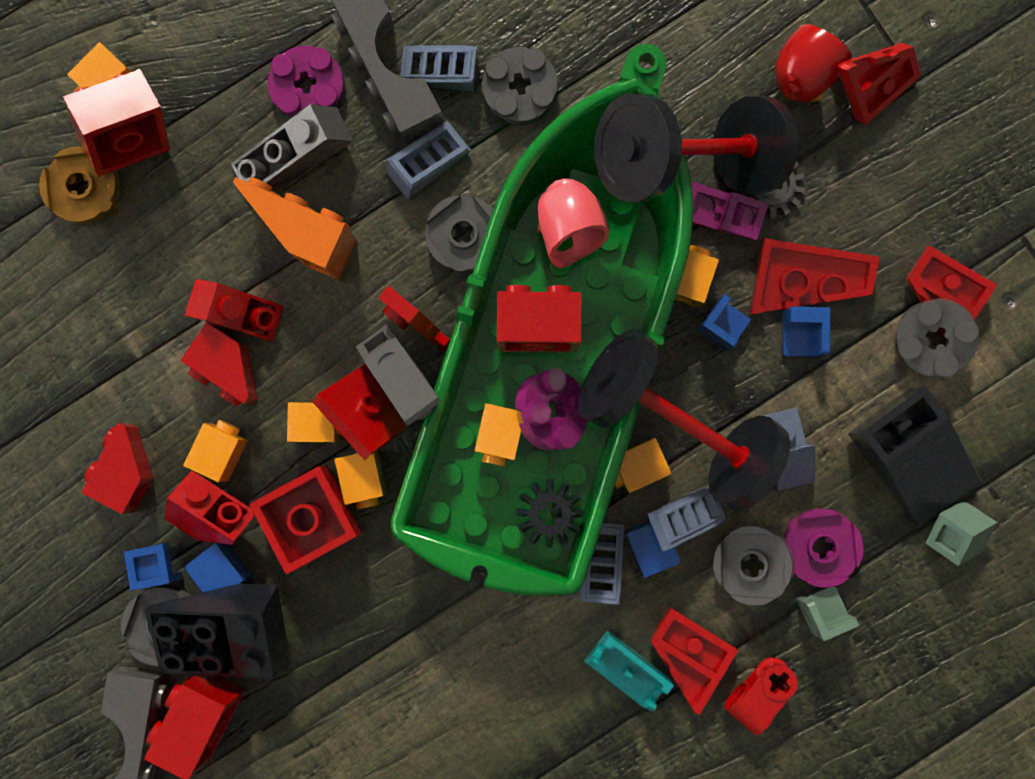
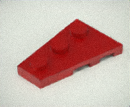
(808, 275)

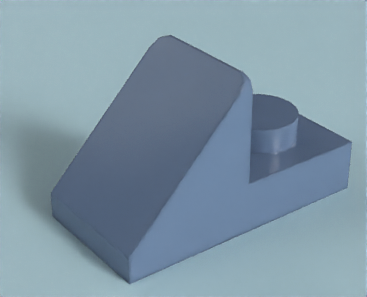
(801, 458)

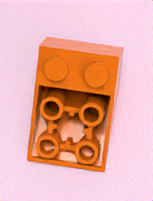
(313, 238)

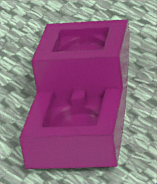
(727, 212)

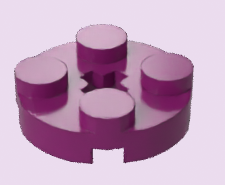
(302, 62)
(533, 400)
(835, 529)

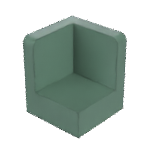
(961, 533)
(826, 613)

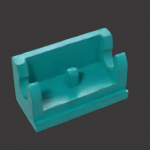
(628, 671)

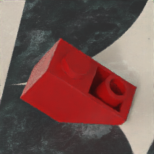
(233, 309)
(223, 361)
(121, 472)
(207, 511)

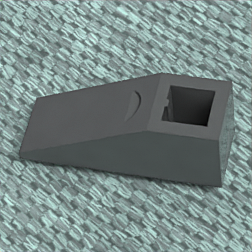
(295, 146)
(398, 375)

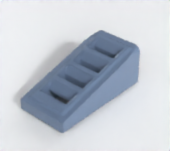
(451, 53)
(411, 186)
(689, 516)
(606, 596)

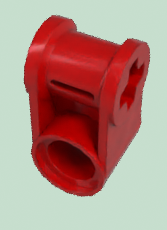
(759, 699)

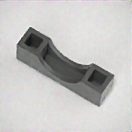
(408, 101)
(134, 704)

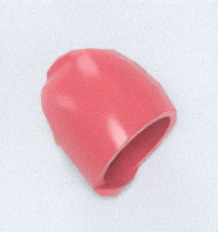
(573, 211)

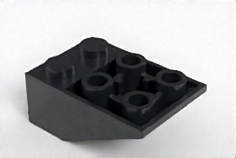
(916, 454)
(220, 632)

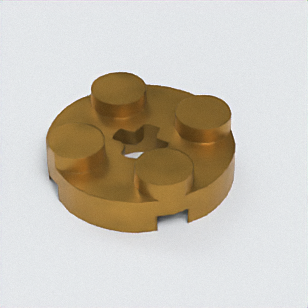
(82, 209)

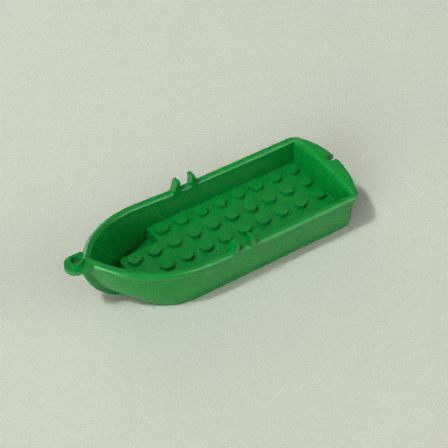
(464, 509)

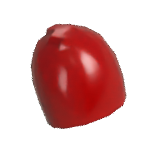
(809, 63)

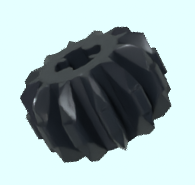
(559, 523)

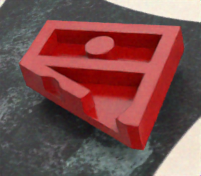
(878, 79)
(943, 277)
(405, 315)
(692, 656)

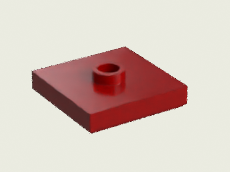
(361, 411)

